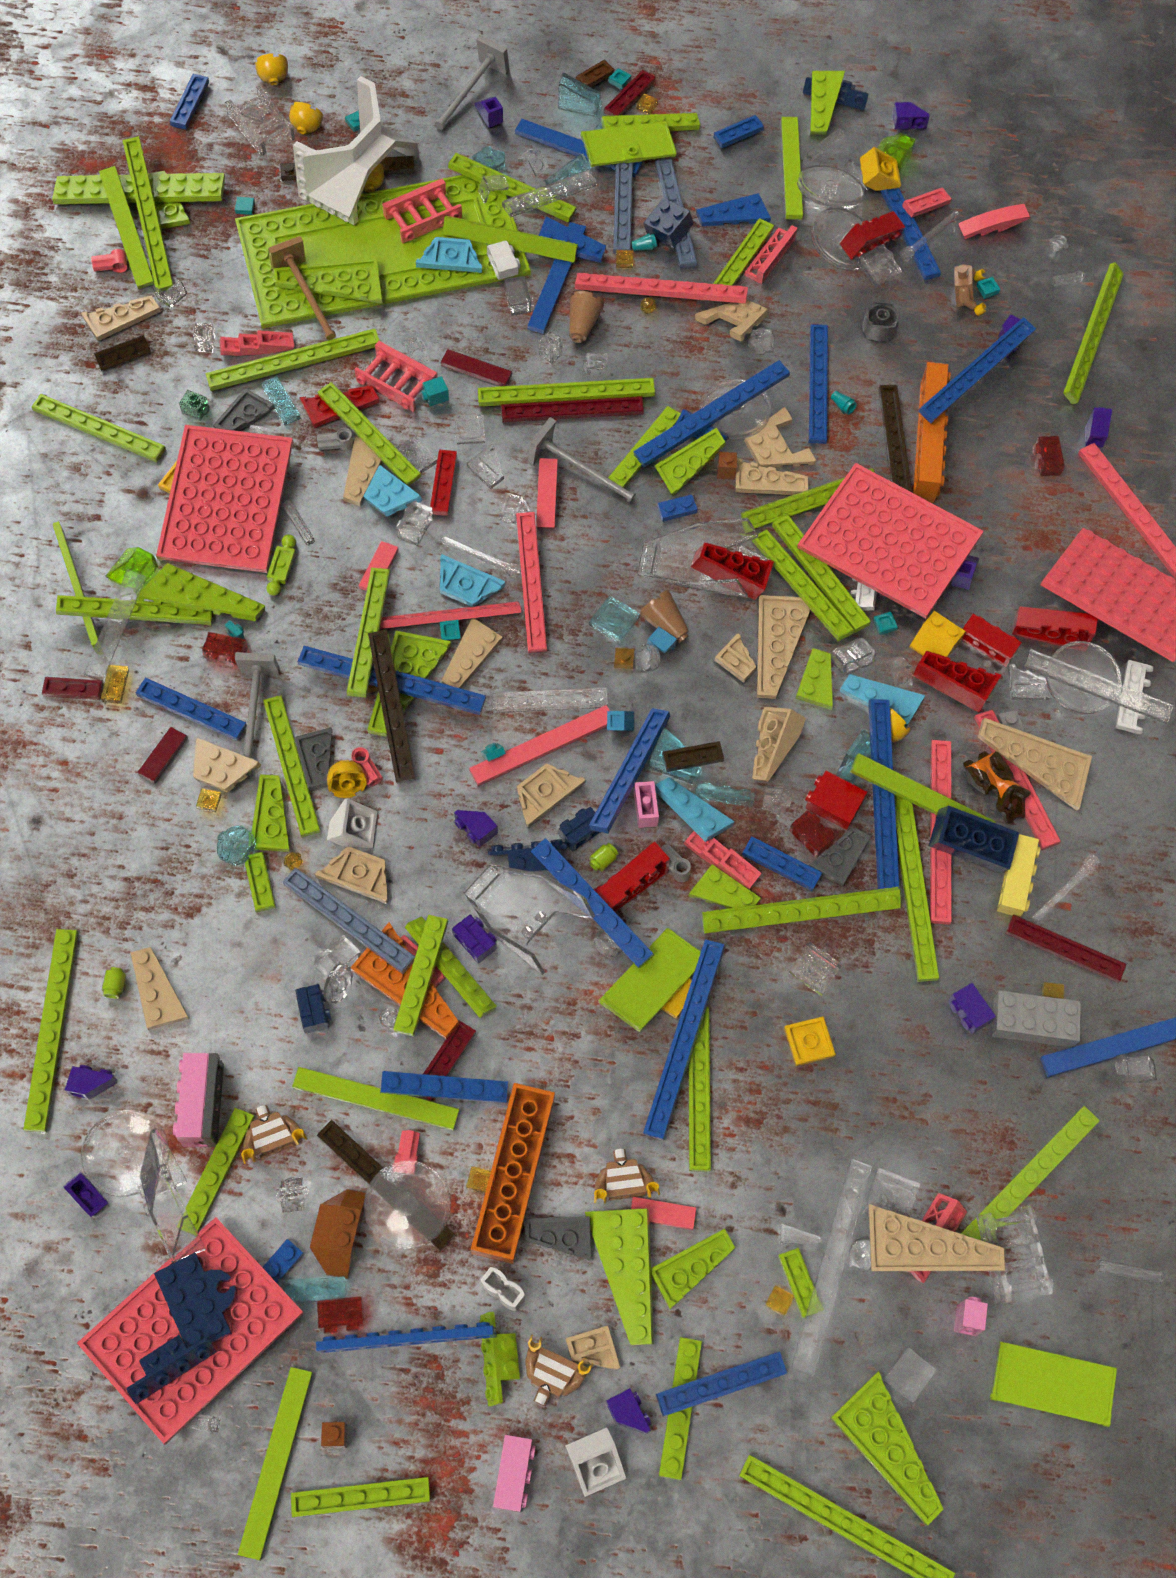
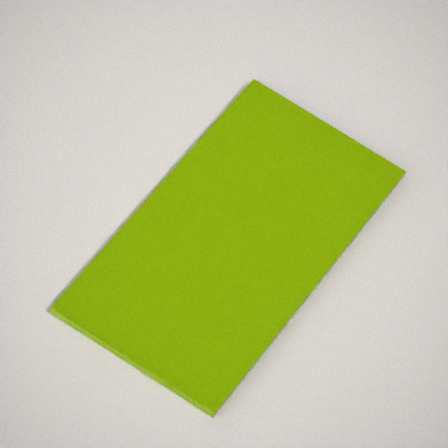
(334, 240)

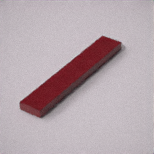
(1066, 948)

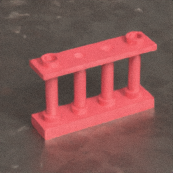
(416, 198)
(398, 361)

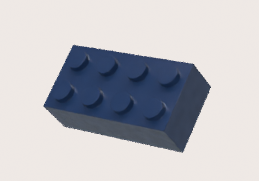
(974, 839)

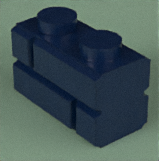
(577, 830)
(312, 1008)

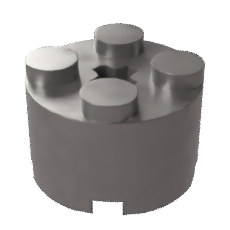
(881, 321)

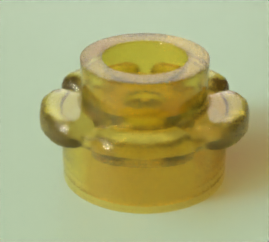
(648, 305)
(293, 860)

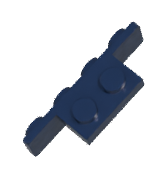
(847, 94)
(521, 856)
(167, 1364)

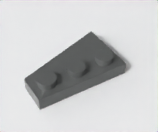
(244, 411)
(314, 755)
(841, 857)
(561, 1233)

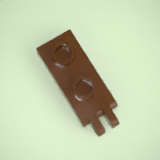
(596, 73)

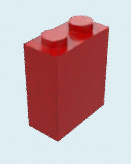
(835, 799)

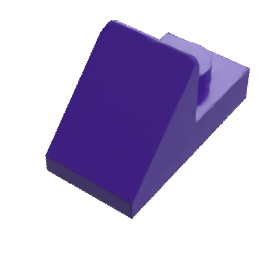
(85, 1194)

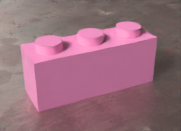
(514, 1474)

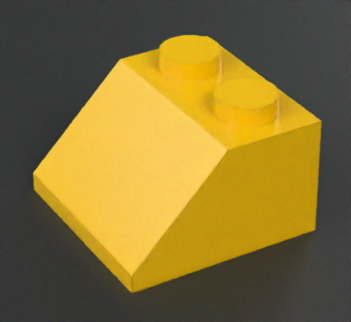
(879, 170)
(937, 636)

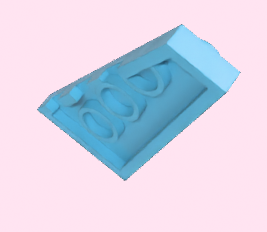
(900, 700)
(693, 810)

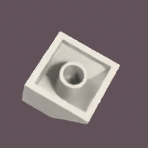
(353, 825)

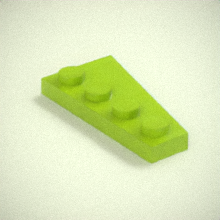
(823, 99)
(170, 213)
(688, 461)
(269, 816)
(686, 1269)

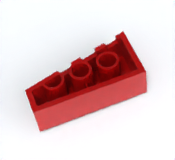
(872, 234)
(724, 564)
(1054, 625)
(956, 679)
(635, 877)

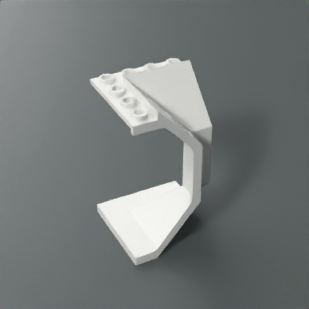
(337, 175)

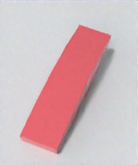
(994, 220)
(262, 343)
(546, 493)
(723, 859)

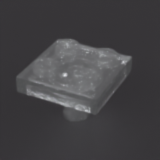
(879, 265)
(417, 454)
(815, 968)

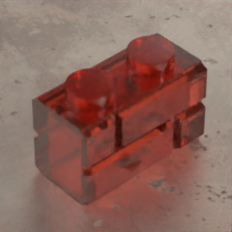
(1048, 455)
(223, 648)
(812, 833)
(340, 1314)

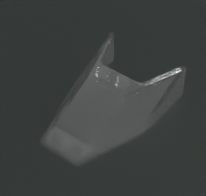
(671, 555)
(519, 904)
(159, 1180)

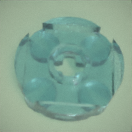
(491, 158)
(227, 840)

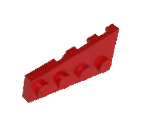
(321, 413)

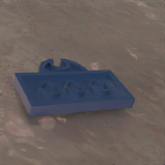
(196, 1300)

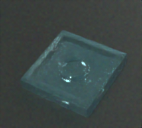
(614, 619)

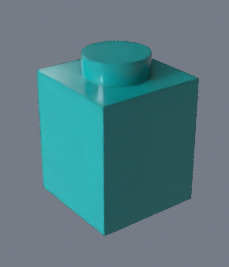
(435, 391)

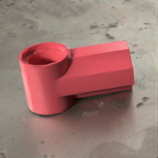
(115, 261)
(372, 774)
(408, 1146)

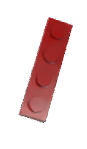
(443, 482)

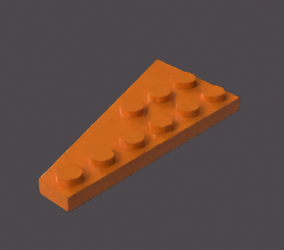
(393, 984)

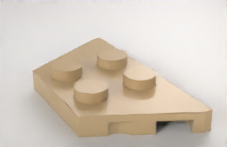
(220, 766)
(545, 790)
(357, 873)

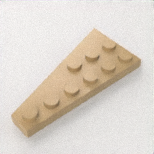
(779, 630)
(1050, 764)
(914, 1245)

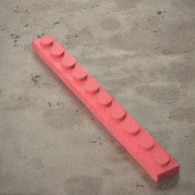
(661, 288)
(1130, 506)
(940, 861)

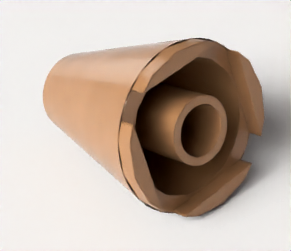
(583, 314)
(665, 614)

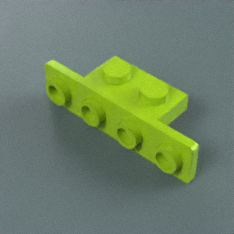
(499, 1361)

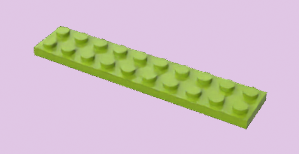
(165, 188)

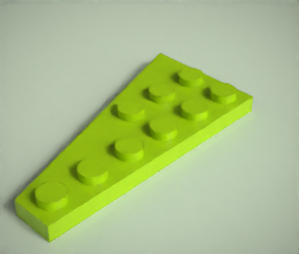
(342, 279)
(198, 594)
(414, 656)
(626, 1256)
(881, 1437)

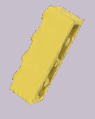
(1017, 880)

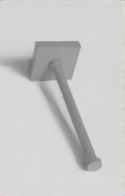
(489, 55)
(543, 441)
(255, 664)

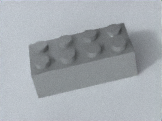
(1036, 1019)

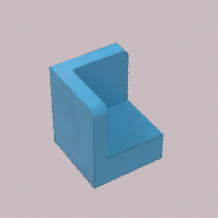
(662, 640)
(620, 720)

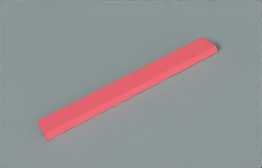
(531, 582)
(450, 614)
(540, 746)
(1034, 811)

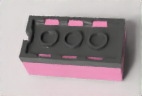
(199, 1100)

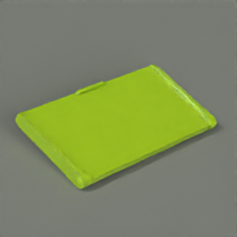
(628, 143)
(647, 989)
(1054, 1383)

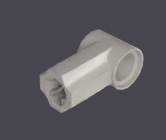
(336, 440)
(677, 862)

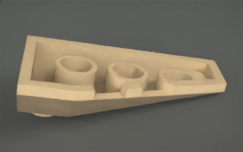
(778, 733)

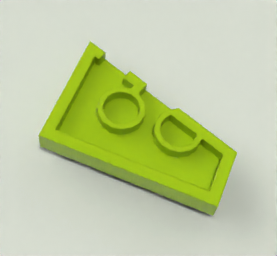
(817, 680)
(723, 890)

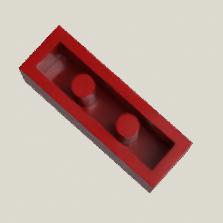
(990, 640)

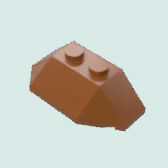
(338, 1232)

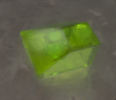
(898, 147)
(135, 560)

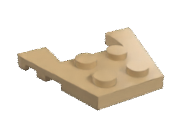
(739, 314)
(771, 449)

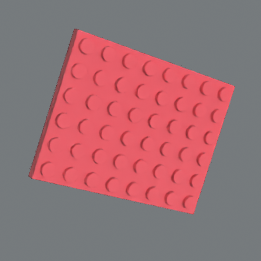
(225, 498)
(890, 540)
(1118, 591)
(145, 1323)

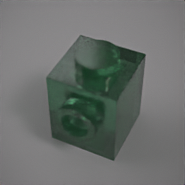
(194, 405)

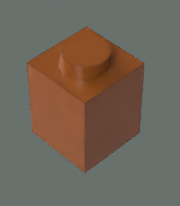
(727, 465)
(334, 1435)

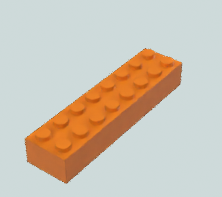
(930, 436)
(513, 1173)

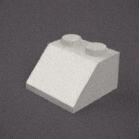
(595, 1462)

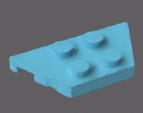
(450, 255)
(389, 493)
(466, 583)

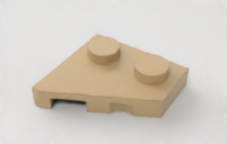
(736, 659)
(595, 1347)

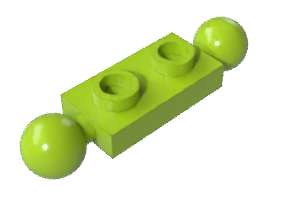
(281, 565)

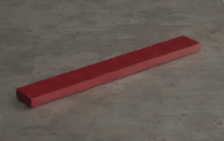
(572, 409)

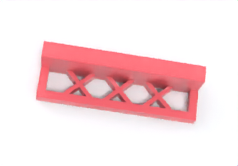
(772, 257)
(948, 1219)

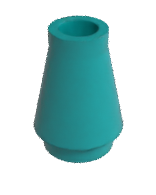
(646, 242)
(843, 402)

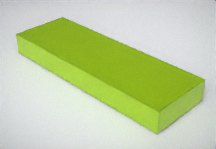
(259, 882)
(798, 1278)

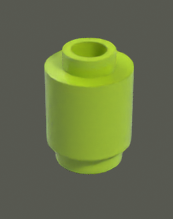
(603, 857)
(113, 983)

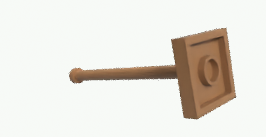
(290, 255)

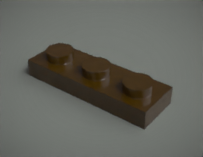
(122, 352)
(693, 756)

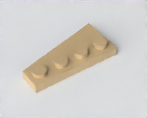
(114, 319)
(360, 472)
(762, 480)
(471, 653)
(156, 993)

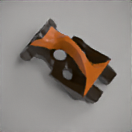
(986, 777)

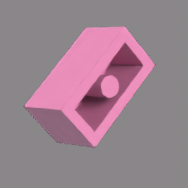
(646, 804)
(971, 1316)

